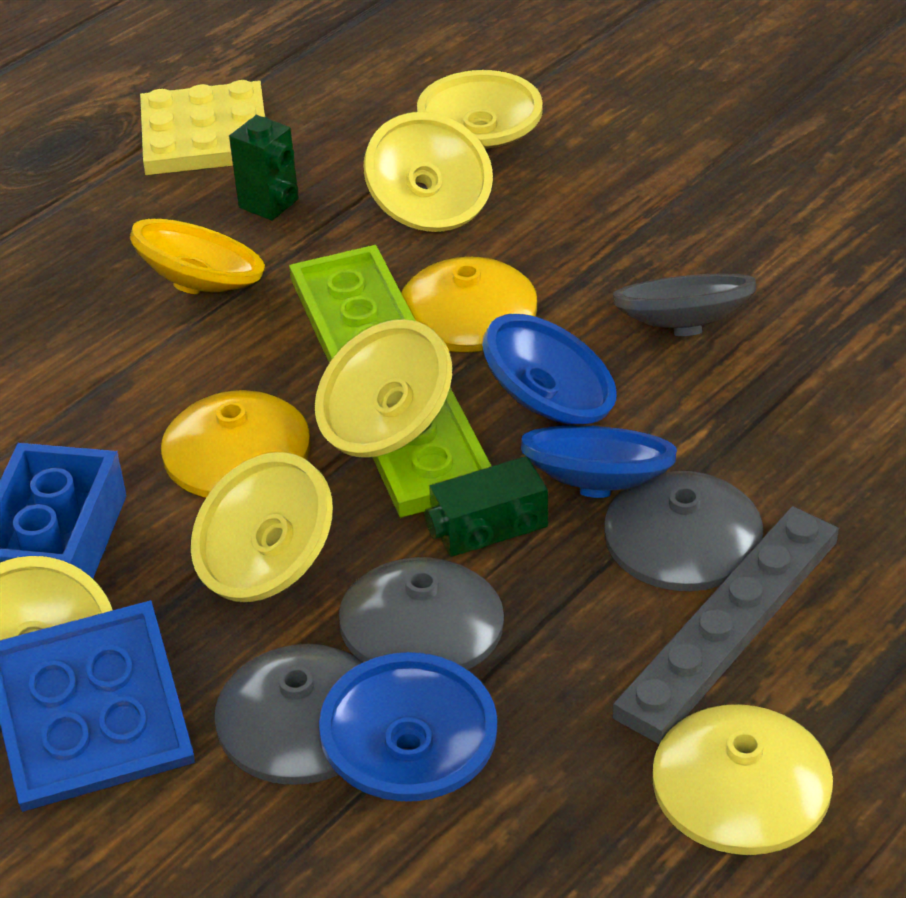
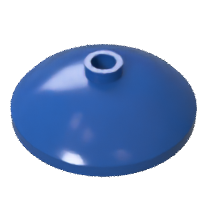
(548, 369)
(598, 457)
(408, 704)

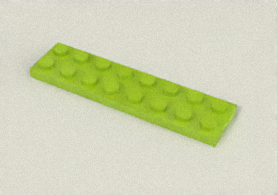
(344, 298)

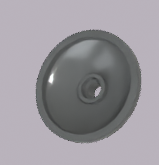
(685, 300)
(682, 530)
(422, 609)
(273, 710)

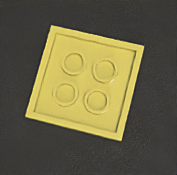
(194, 124)

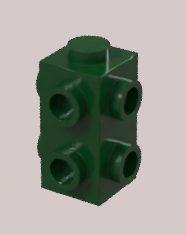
(264, 167)
(487, 506)

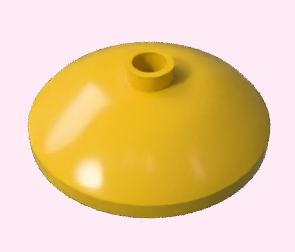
(195, 256)
(464, 297)
(226, 431)

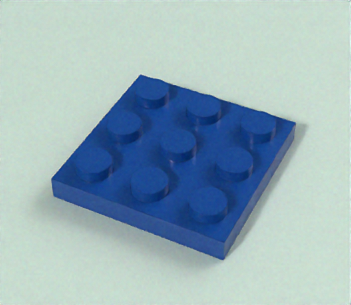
(89, 706)

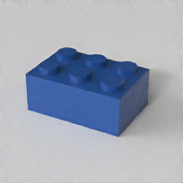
(60, 503)

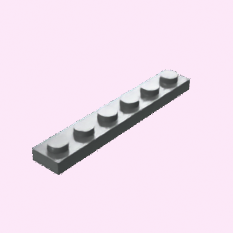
(724, 625)

